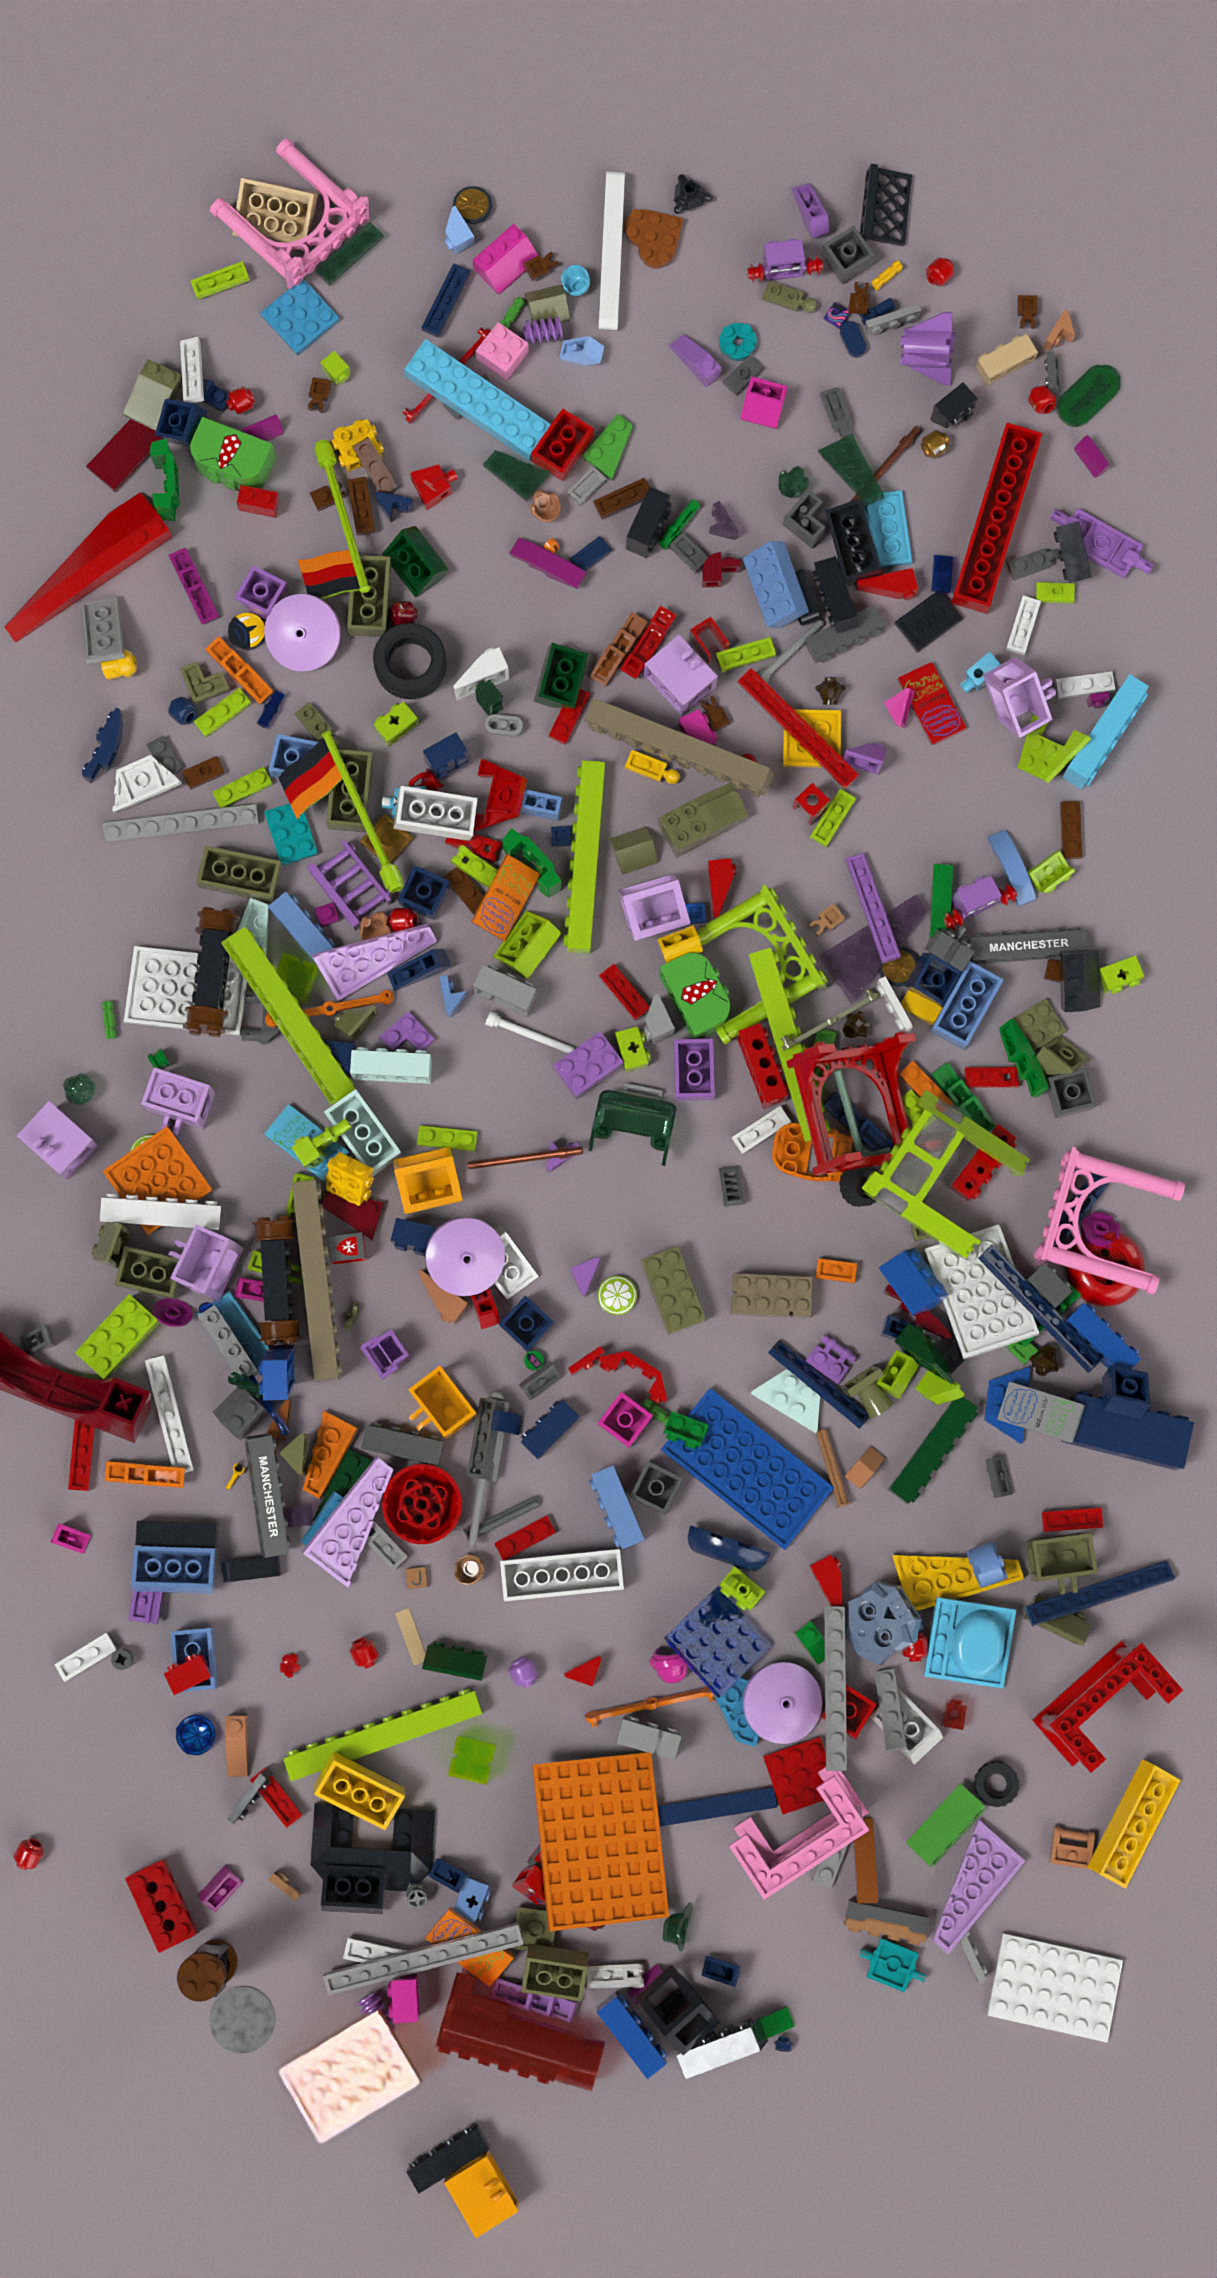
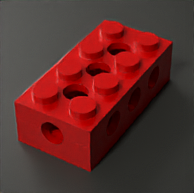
(757, 1036)
(175, 1905)

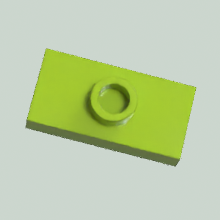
(1055, 592)

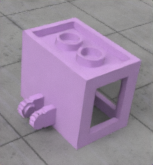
(680, 675)
(1015, 690)
(653, 907)
(177, 1099)
(57, 1140)
(206, 1262)

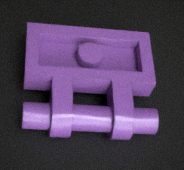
(826, 1363)

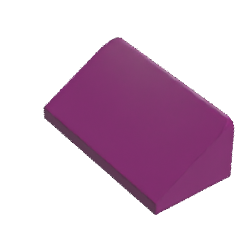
(265, 429)
(1091, 456)
(219, 1888)
(648, 1978)

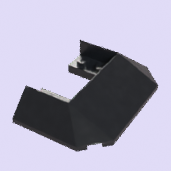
(404, 1864)

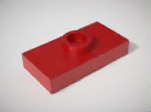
(587, 1361)

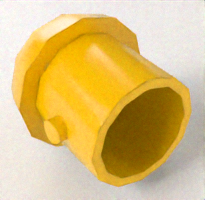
(120, 667)

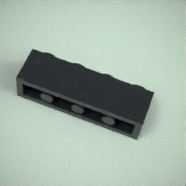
(835, 594)
(177, 1534)
(447, 2159)

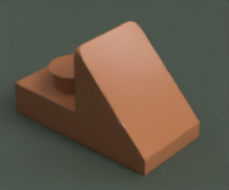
(1062, 329)

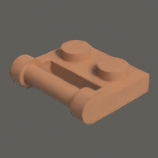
(1069, 1854)

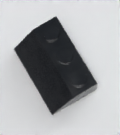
(1079, 980)
(353, 1889)

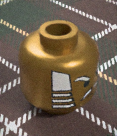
(935, 444)

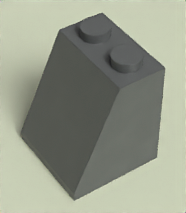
(240, 1412)

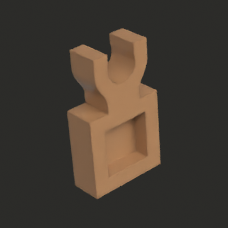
(828, 918)
(281, 1881)

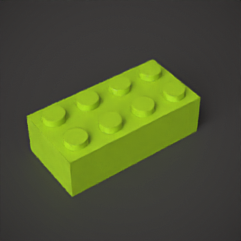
(117, 1337)

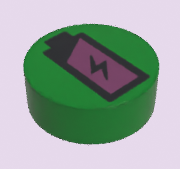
(533, 1360)

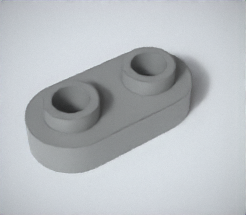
(504, 723)

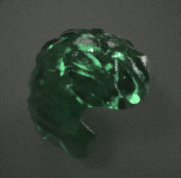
(793, 483)
(79, 1089)

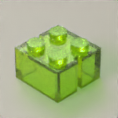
(299, 979)
(472, 1759)

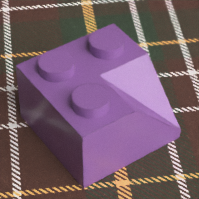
(261, 591)

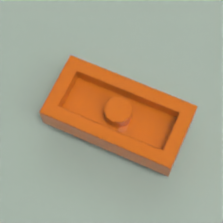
(836, 1271)

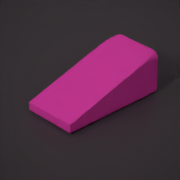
(249, 1289)

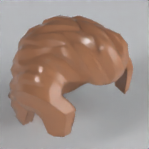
(545, 506)
(374, 926)

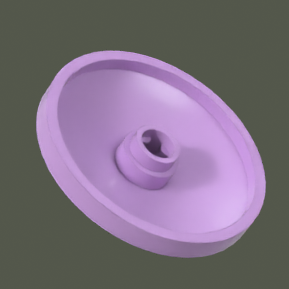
(319, 628)
(459, 1239)
(765, 1698)

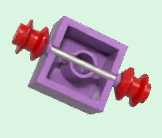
(784, 261)
(976, 899)

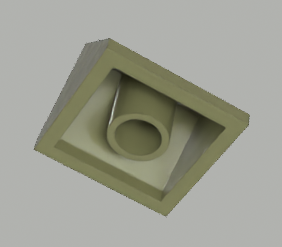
(548, 303)
(634, 850)
(296, 1454)

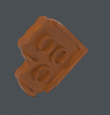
(654, 235)

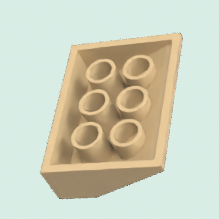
(276, 210)

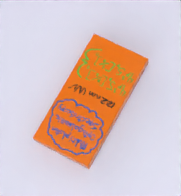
(505, 897)
(455, 1926)

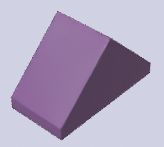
(584, 1274)

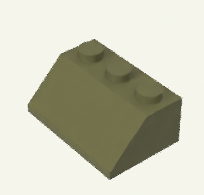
(1067, 1627)

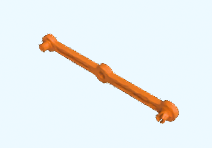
(386, 998)
(649, 1704)

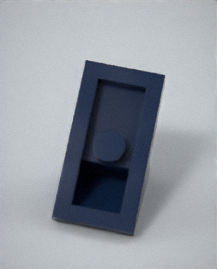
(214, 395)
(389, 502)
(448, 1875)
(721, 1970)

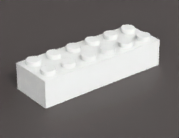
(561, 1575)

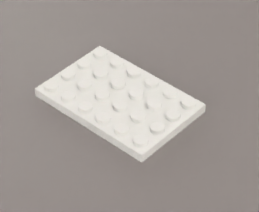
(164, 985)
(978, 1304)
(1054, 1987)

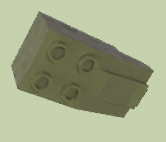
(702, 819)

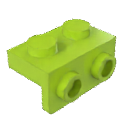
(1050, 872)

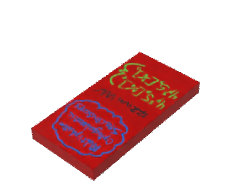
(932, 703)

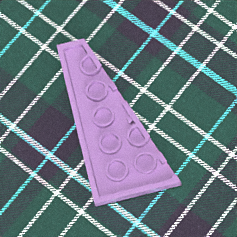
(346, 1530)
(981, 1877)

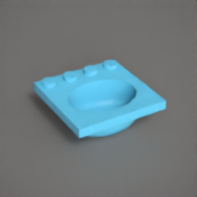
(969, 1642)

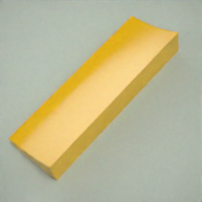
(1133, 1823)

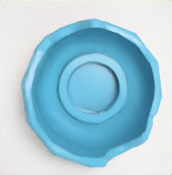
(575, 280)

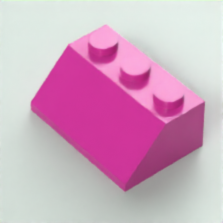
(504, 259)

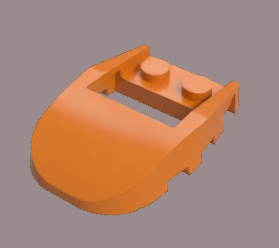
(792, 1153)

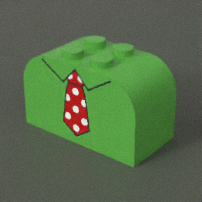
(231, 456)
(696, 993)

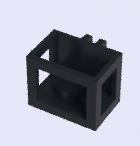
(682, 2016)

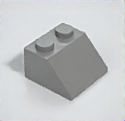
(657, 1022)

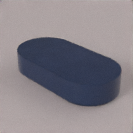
(852, 339)

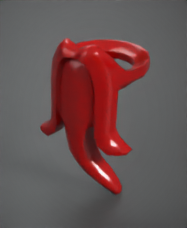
(428, 780)

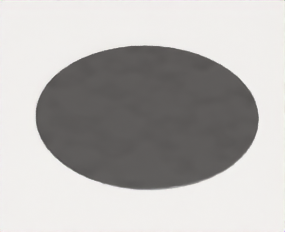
(242, 2019)

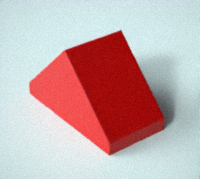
(585, 1672)

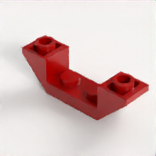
(612, 1361)

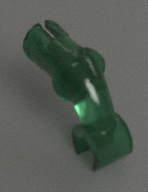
(244, 1383)

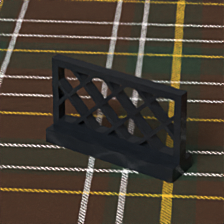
(869, 205)

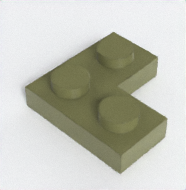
(200, 687)

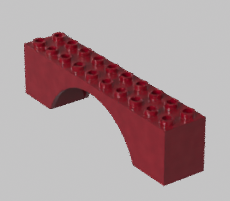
(103, 1404)

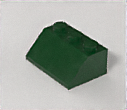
(415, 561)
(560, 677)
(455, 1661)

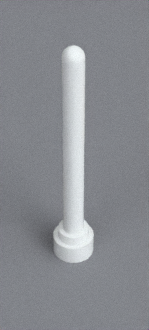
(495, 1020)

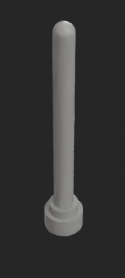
(765, 674)

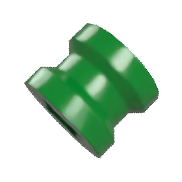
(158, 1059)

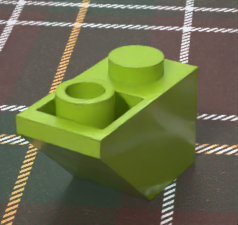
(937, 1389)

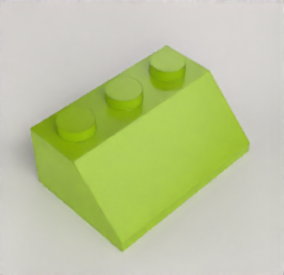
(527, 944)

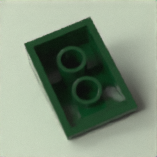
(923, 1351)

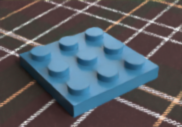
(299, 317)

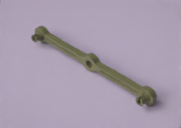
(789, 1043)

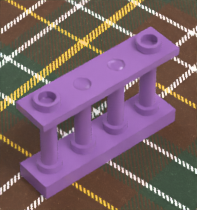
(342, 902)

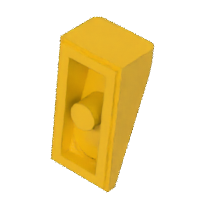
(921, 1007)

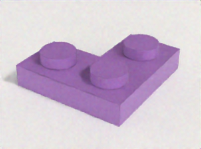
(407, 1029)

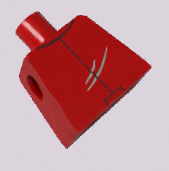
(432, 484)

